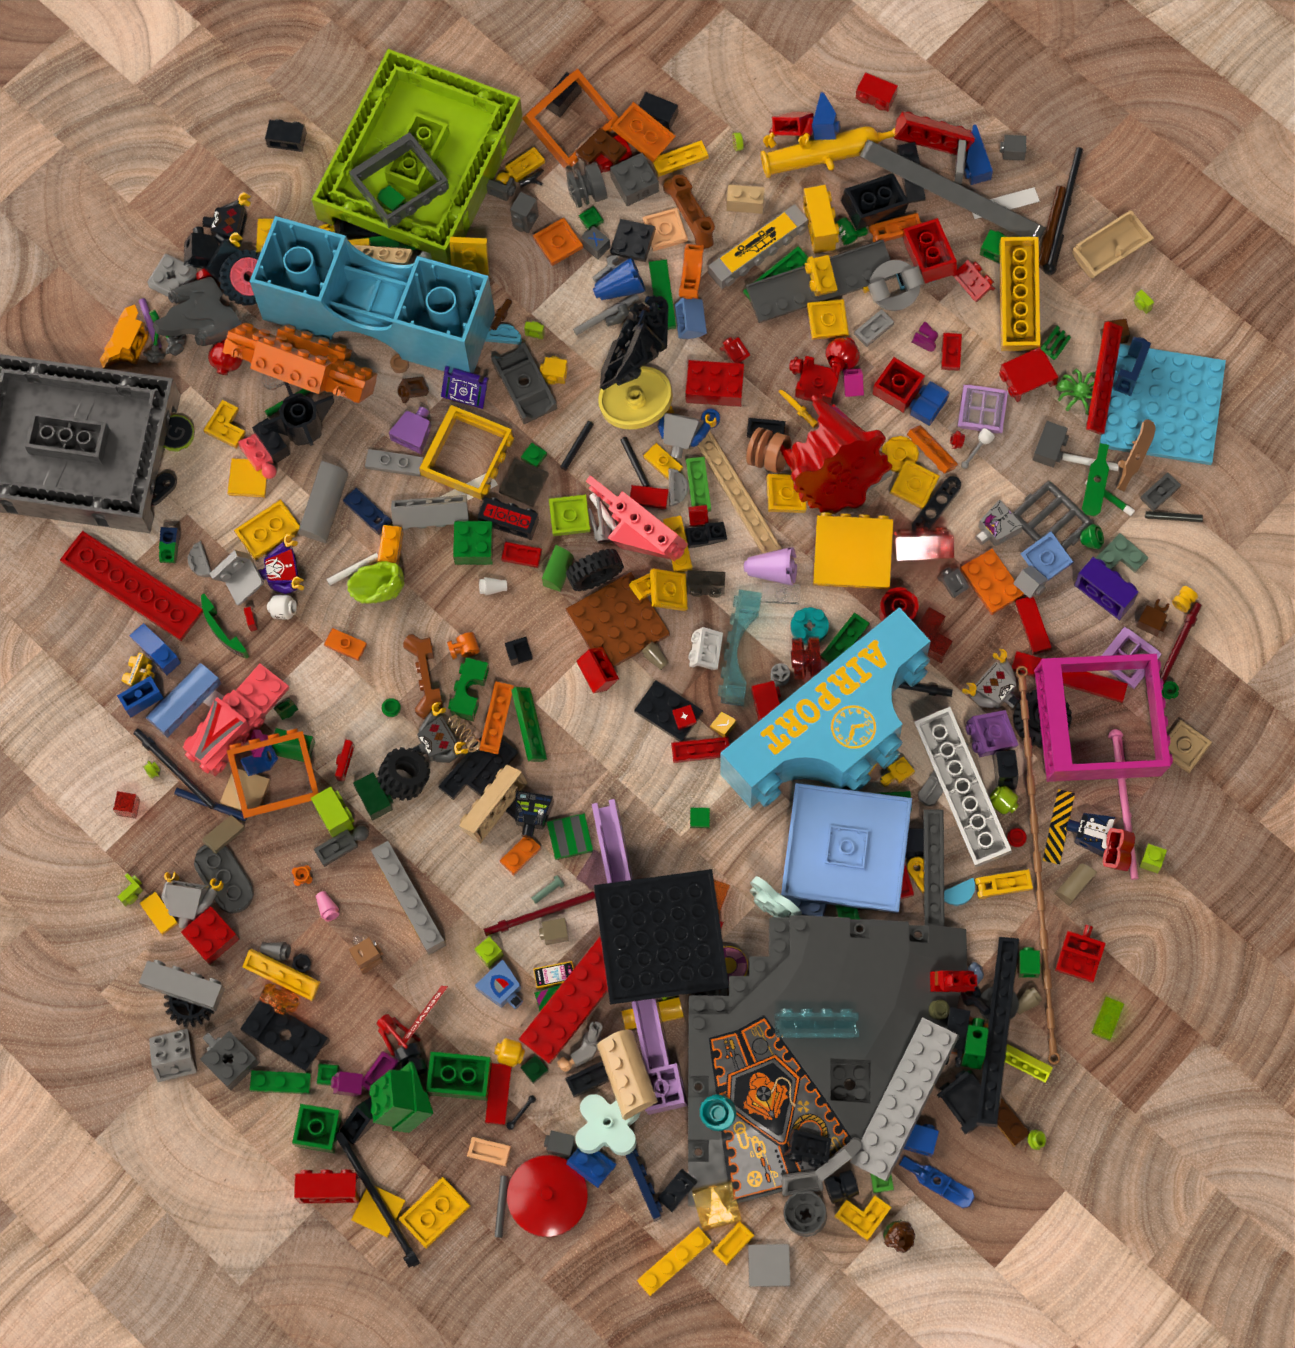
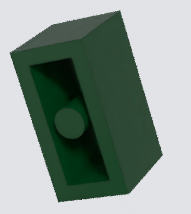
(372, 796)

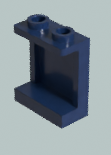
(1127, 380)

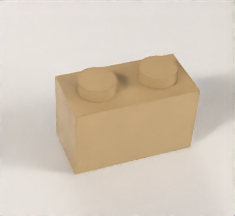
(745, 199)

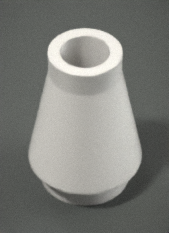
(491, 586)

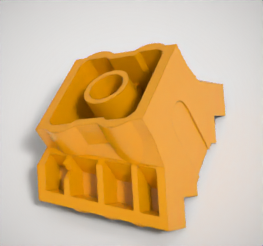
(127, 339)

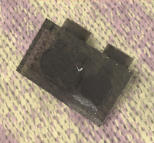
(706, 583)

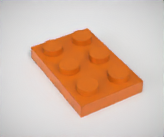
(643, 132)
(991, 581)

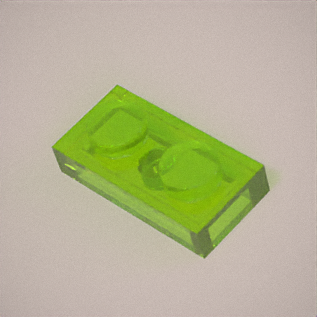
(1107, 1018)

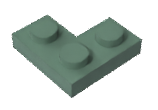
(1122, 550)

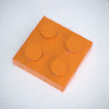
(557, 241)

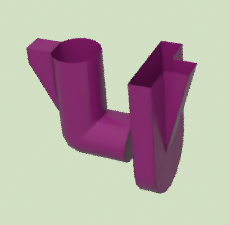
(923, 342)

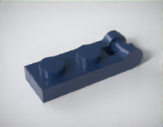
(366, 511)

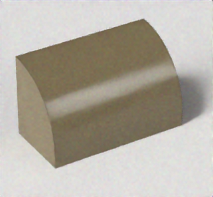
(1075, 883)

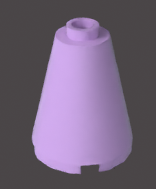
(773, 566)

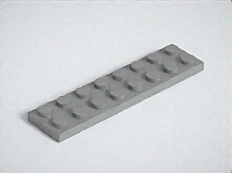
(904, 1099)

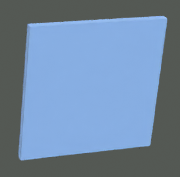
(846, 848)

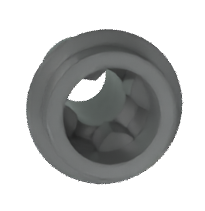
(276, 950)

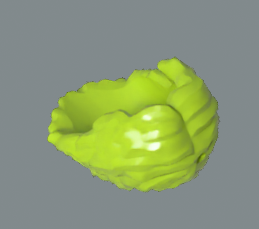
(376, 583)

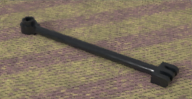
(410, 1258)

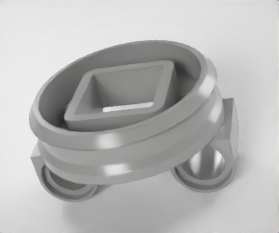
(910, 276)

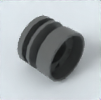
(585, 185)
(800, 1203)

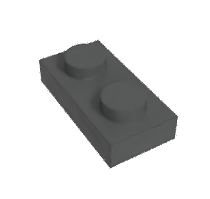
(1160, 491)

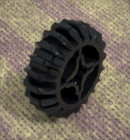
(193, 1016)

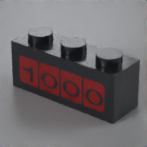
(509, 517)

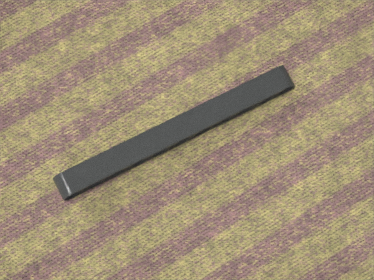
(951, 191)

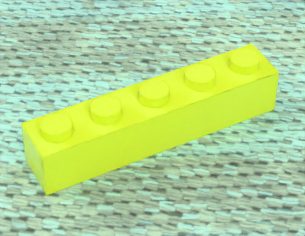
(1027, 1063)

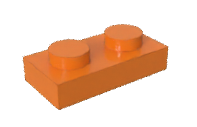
(520, 855)

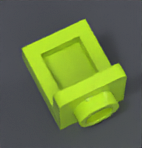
(131, 893)

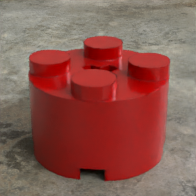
(898, 598)

